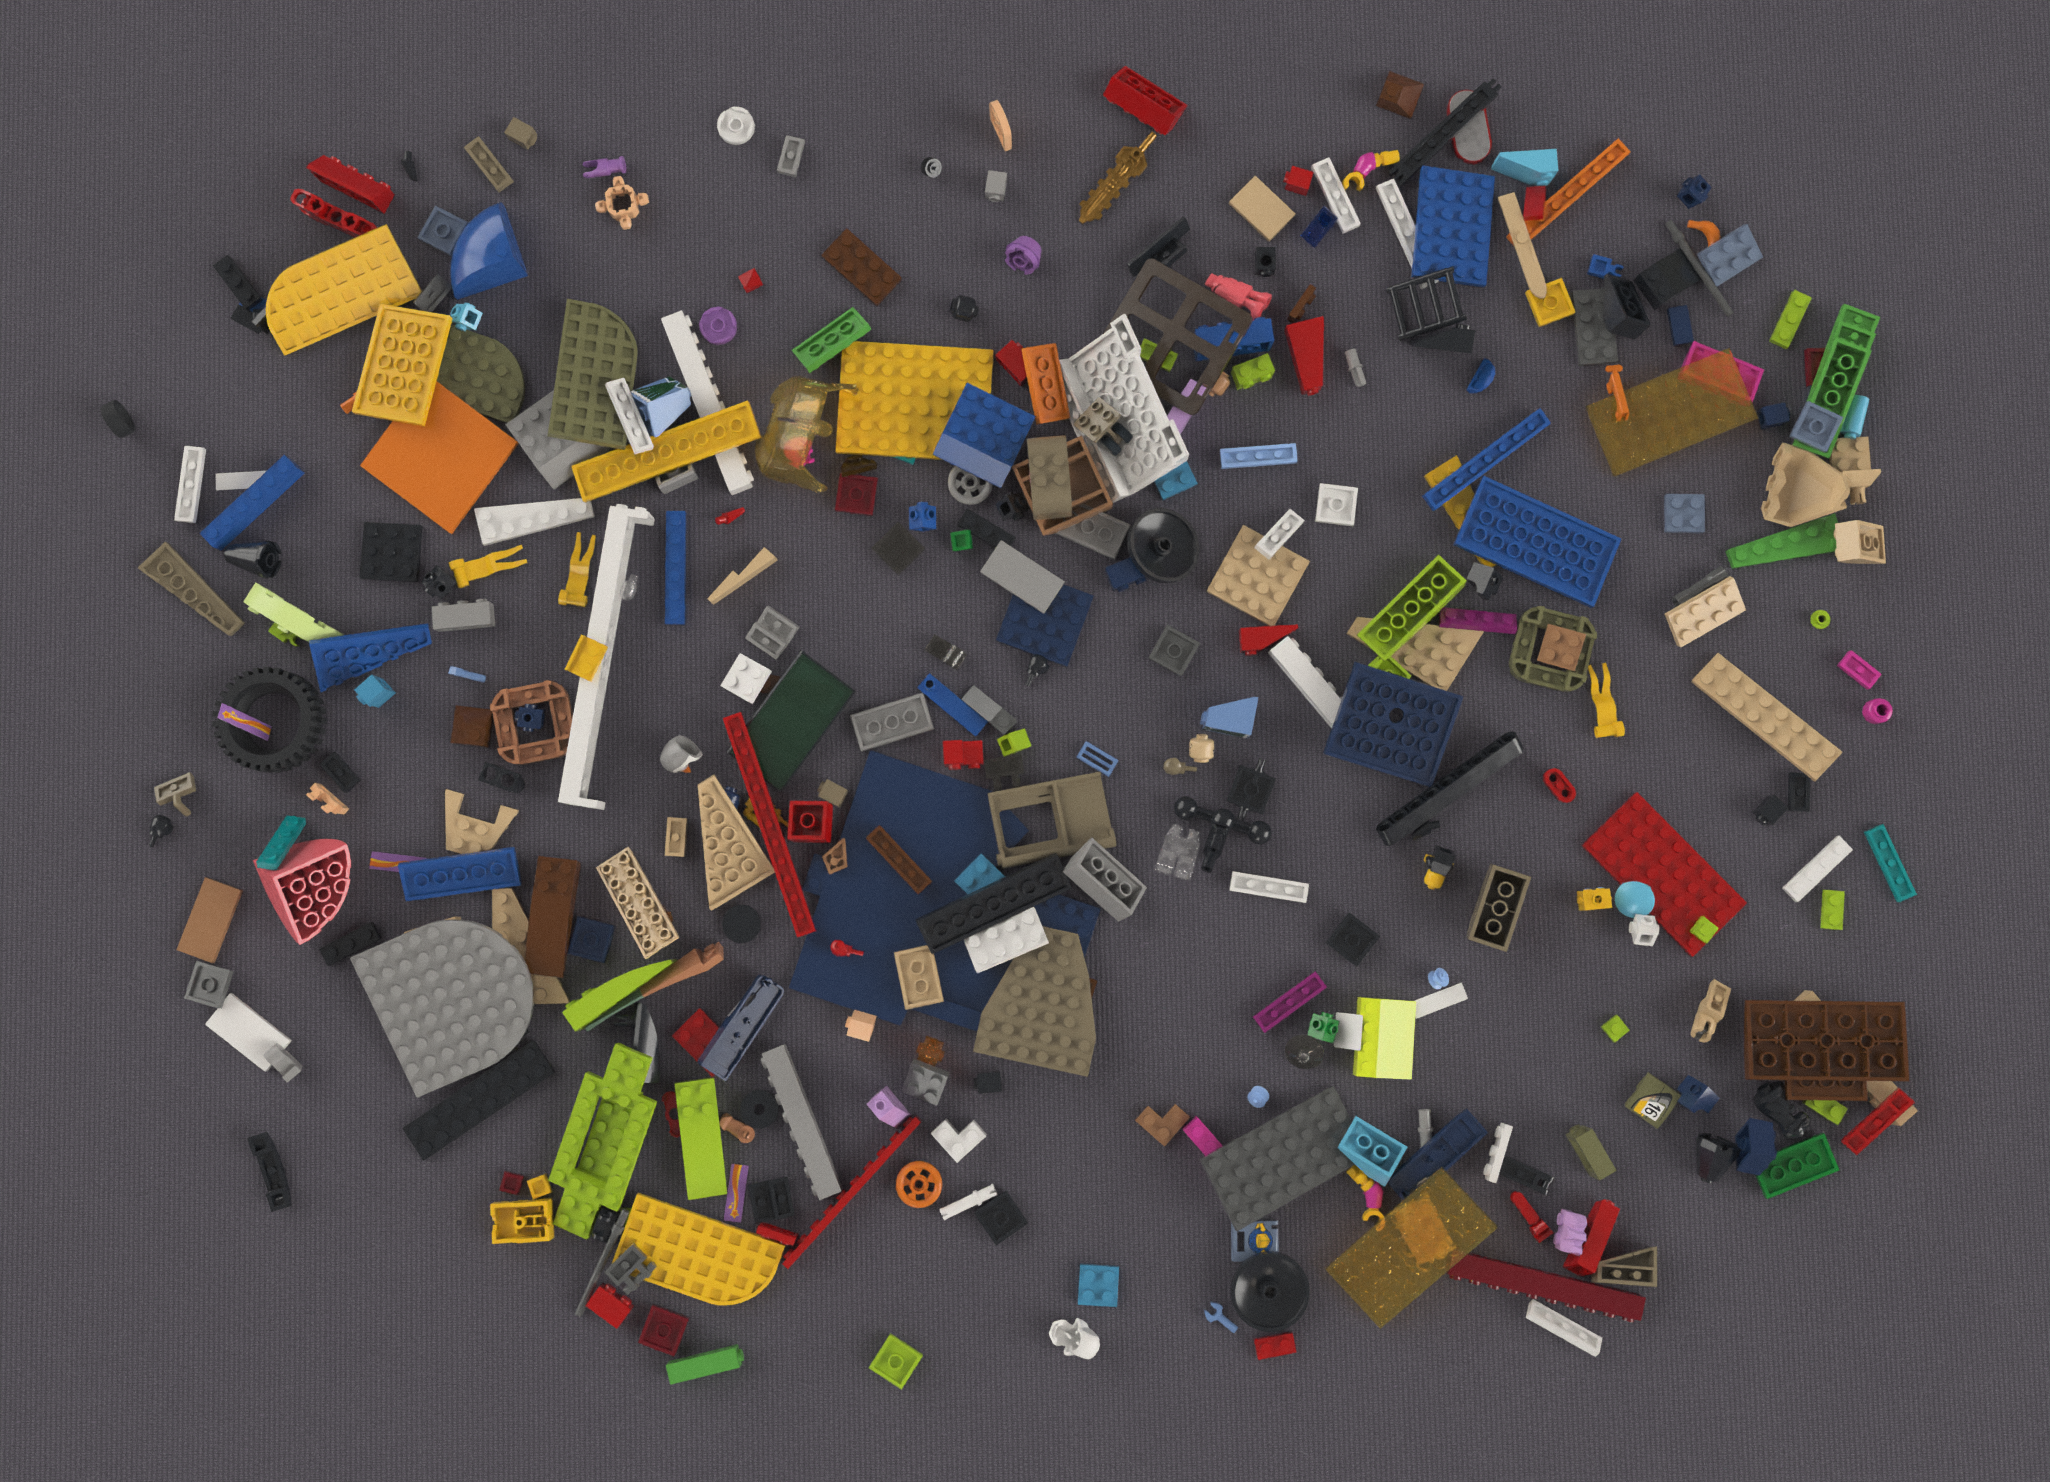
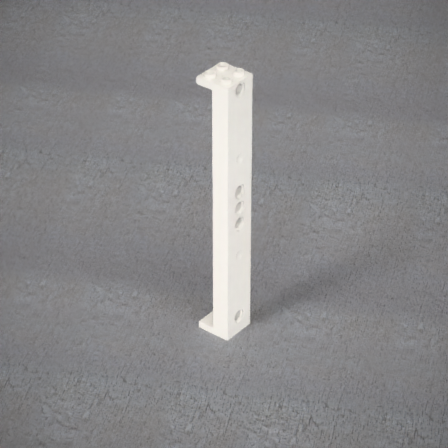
(603, 630)

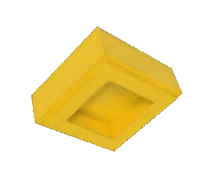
(539, 1186)

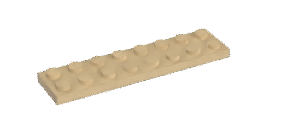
(1766, 717)

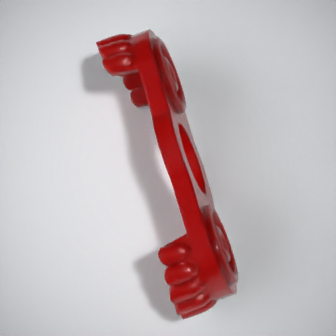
(669, 1100)

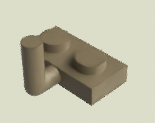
(174, 790)

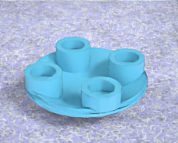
(1634, 898)

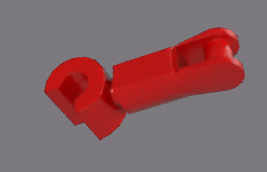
(1539, 1228)

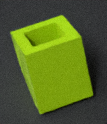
(1014, 742)

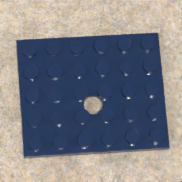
(1404, 748)

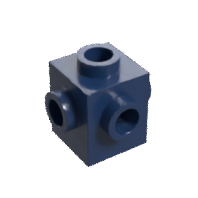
(1694, 191)
(536, 721)

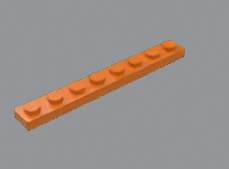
(1578, 186)

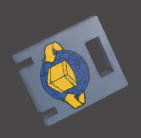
(1257, 1238)

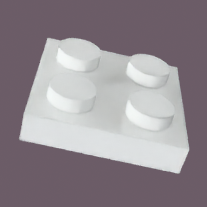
(1336, 504)
(746, 678)

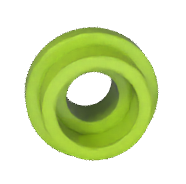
(1815, 621)

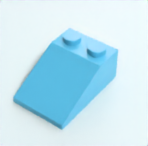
(1529, 167)
(1372, 1150)

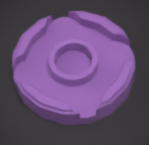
(718, 325)

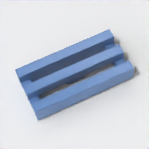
(1111, 767)

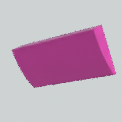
(1750, 374)

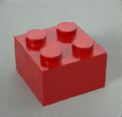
(810, 821)

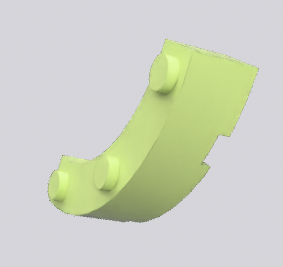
(287, 615)

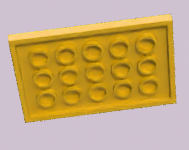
(402, 364)

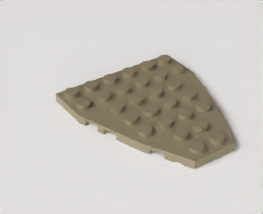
(1042, 1009)

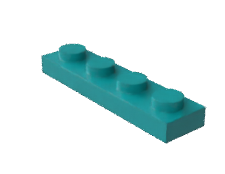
(281, 842)

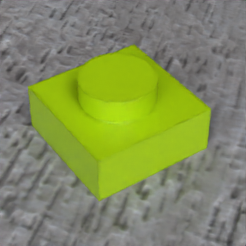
(1704, 929)
(1615, 1028)

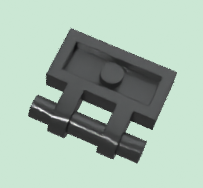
(626, 1264)

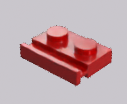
(773, 1232)

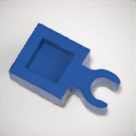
(1601, 266)

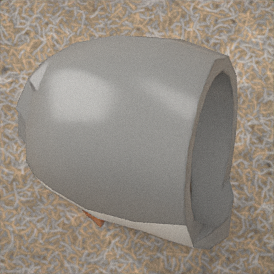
(678, 754)

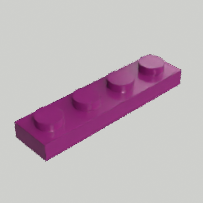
(1478, 620)
(1289, 1002)

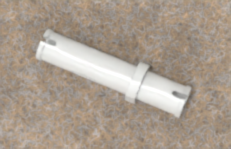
(968, 1201)

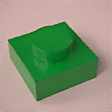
(961, 540)

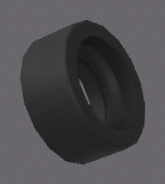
(117, 418)

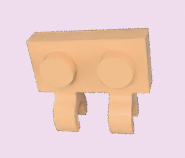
(322, 794)

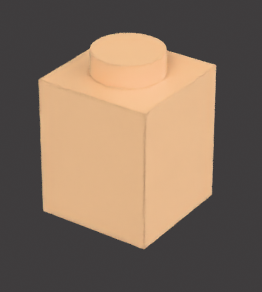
(860, 1025)

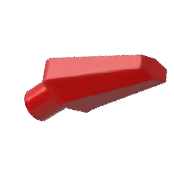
(728, 517)

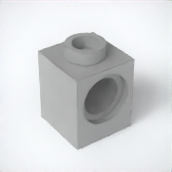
(995, 186)

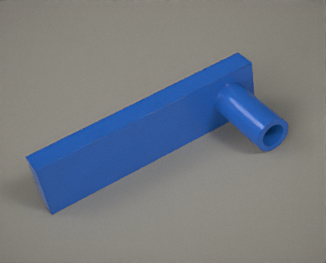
(952, 705)

